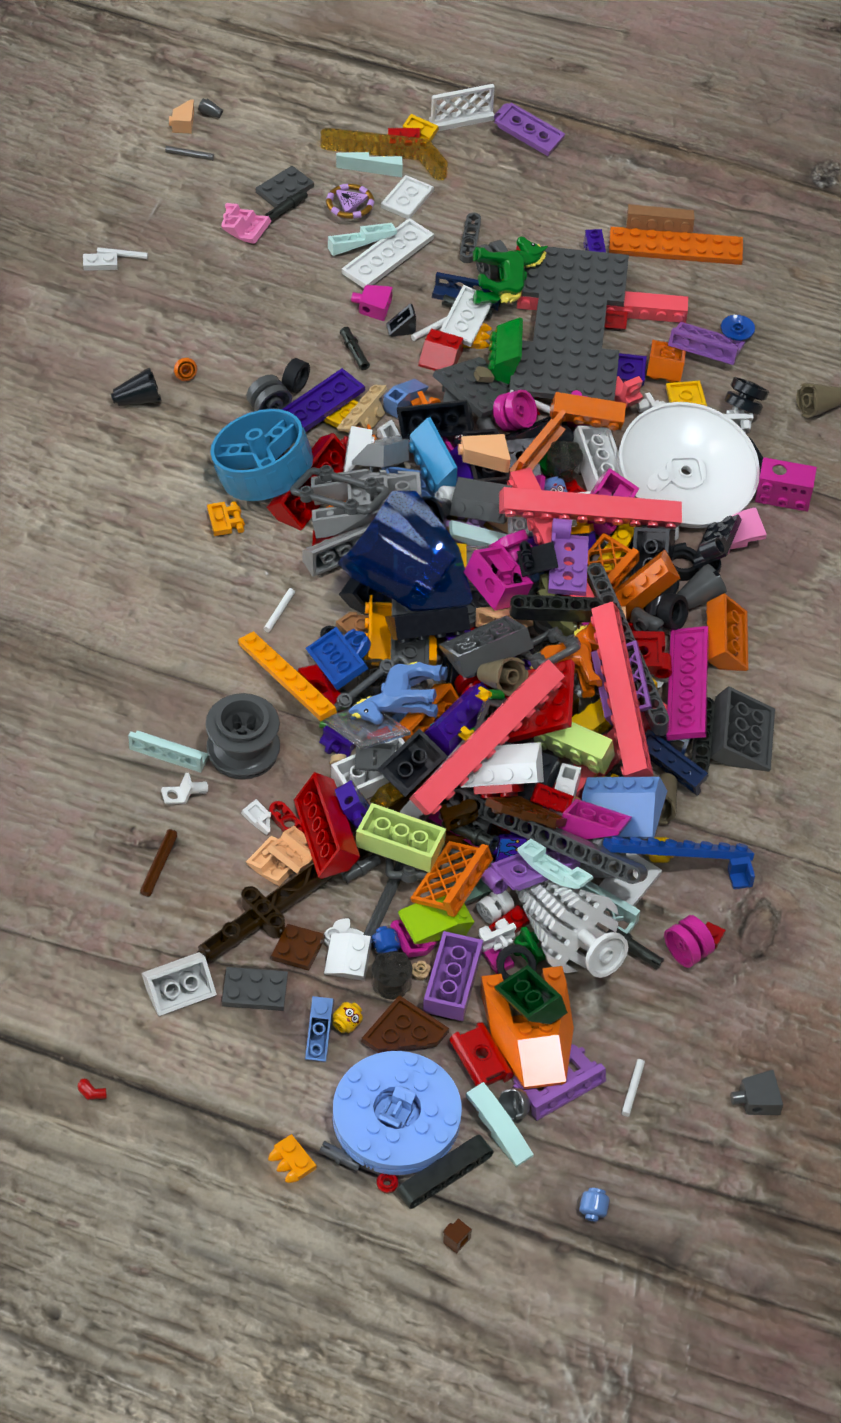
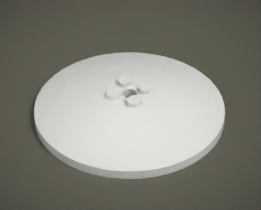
(696, 439)

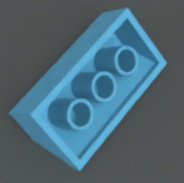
(432, 456)

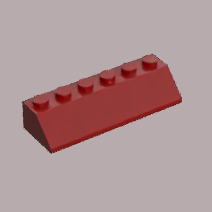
(290, 508)
(326, 827)

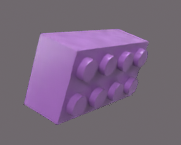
(453, 976)

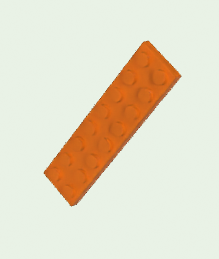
(676, 245)

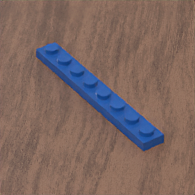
(673, 848)

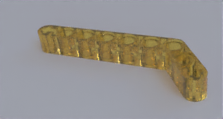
(386, 145)

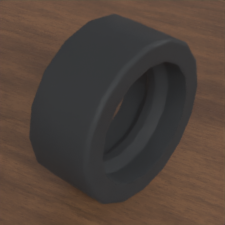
(296, 375)
(685, 553)
(680, 611)
(513, 948)

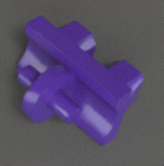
(335, 742)

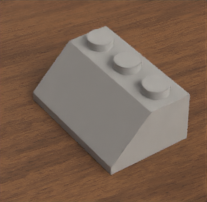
(384, 452)

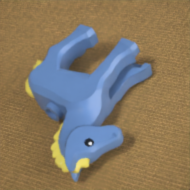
(397, 693)

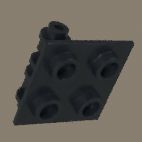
(537, 558)

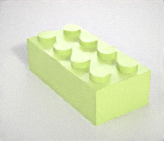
(580, 746)
(400, 837)

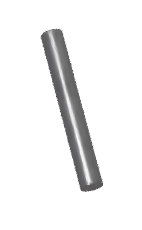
(204, 155)

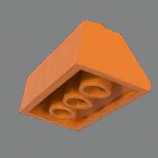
(589, 410)
(647, 583)
(727, 634)
(445, 698)

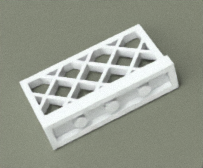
(462, 116)

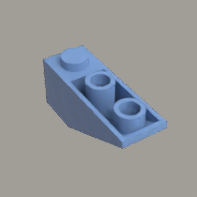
(401, 395)
(319, 1028)

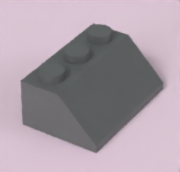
(477, 500)

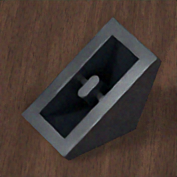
(403, 323)

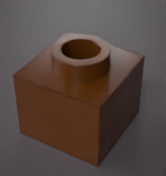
(456, 1235)

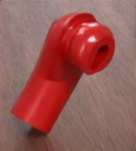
(89, 1092)

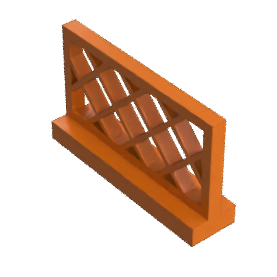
(539, 447)
(625, 563)
(465, 880)

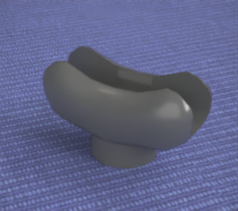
(644, 621)

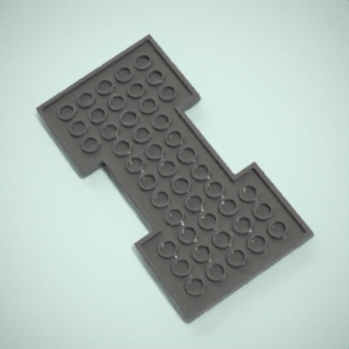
(570, 324)

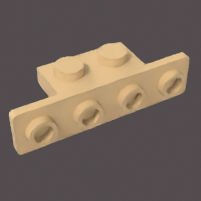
(366, 411)

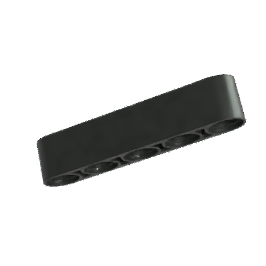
(553, 608)
(702, 746)
(444, 1171)

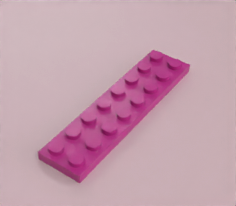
(688, 683)

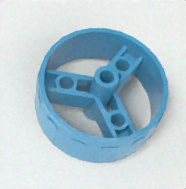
(256, 443)

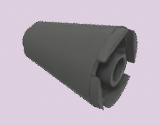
(703, 587)

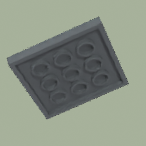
(462, 384)

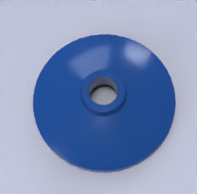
(737, 327)

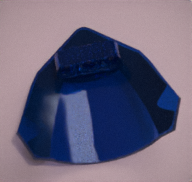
(409, 556)

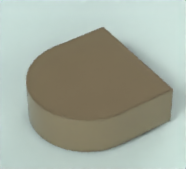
(483, 374)

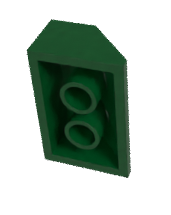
(532, 996)

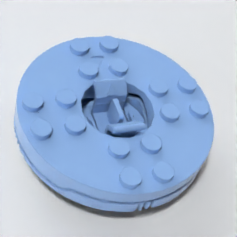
(396, 1112)

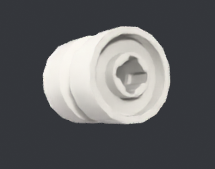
(494, 906)

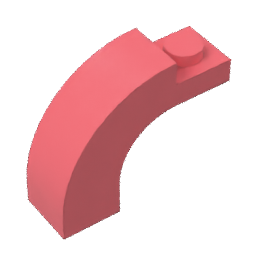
(628, 391)

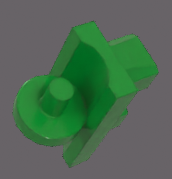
(530, 941)

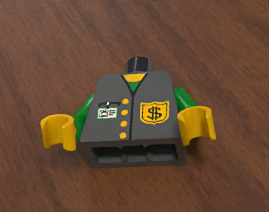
(491, 701)

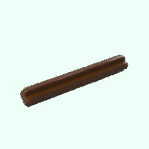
(158, 863)

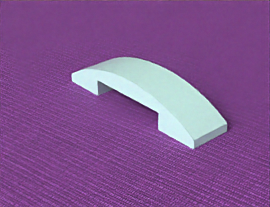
(550, 868)

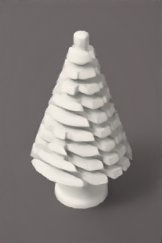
(568, 920)

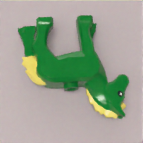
(511, 271)

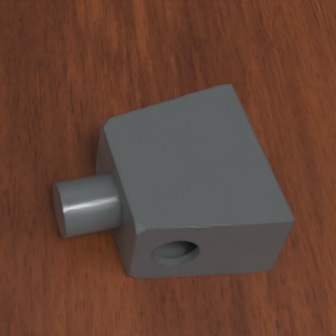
(759, 1094)

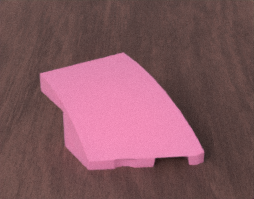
(244, 223)
(749, 530)

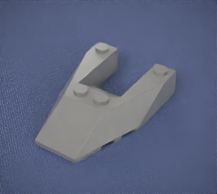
(334, 520)

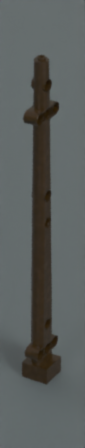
(285, 896)

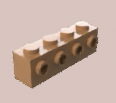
(659, 218)

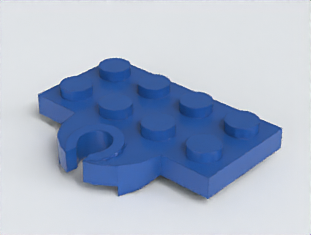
(340, 655)

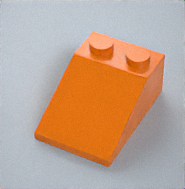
(665, 362)

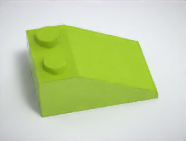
(428, 923)

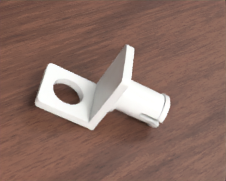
(183, 792)

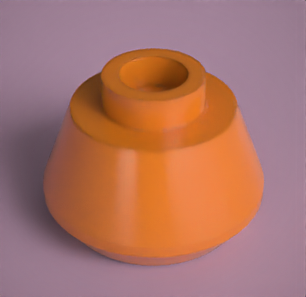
(185, 369)

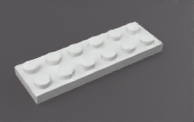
(387, 253)

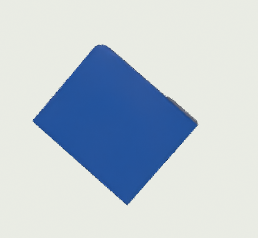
(741, 872)

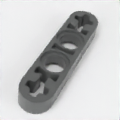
(467, 237)

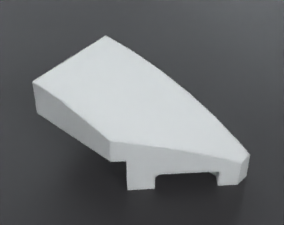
(258, 816)

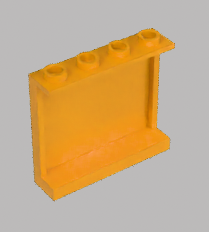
(380, 635)

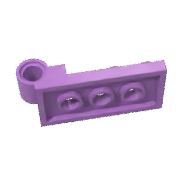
(509, 112)
(562, 538)
(503, 873)

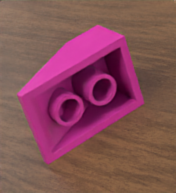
(593, 821)

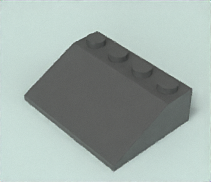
(486, 644)
(742, 731)

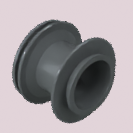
(234, 747)

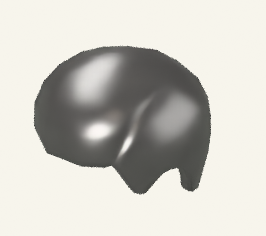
(515, 1103)

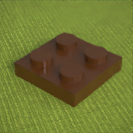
(298, 947)

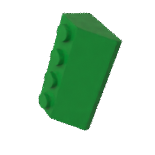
(505, 349)

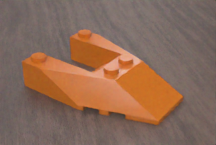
(533, 1049)

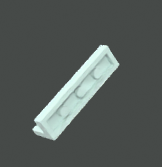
(167, 751)
(626, 911)

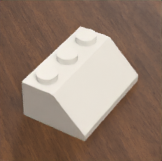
(179, 983)

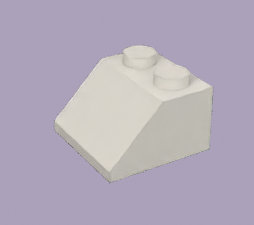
(348, 955)

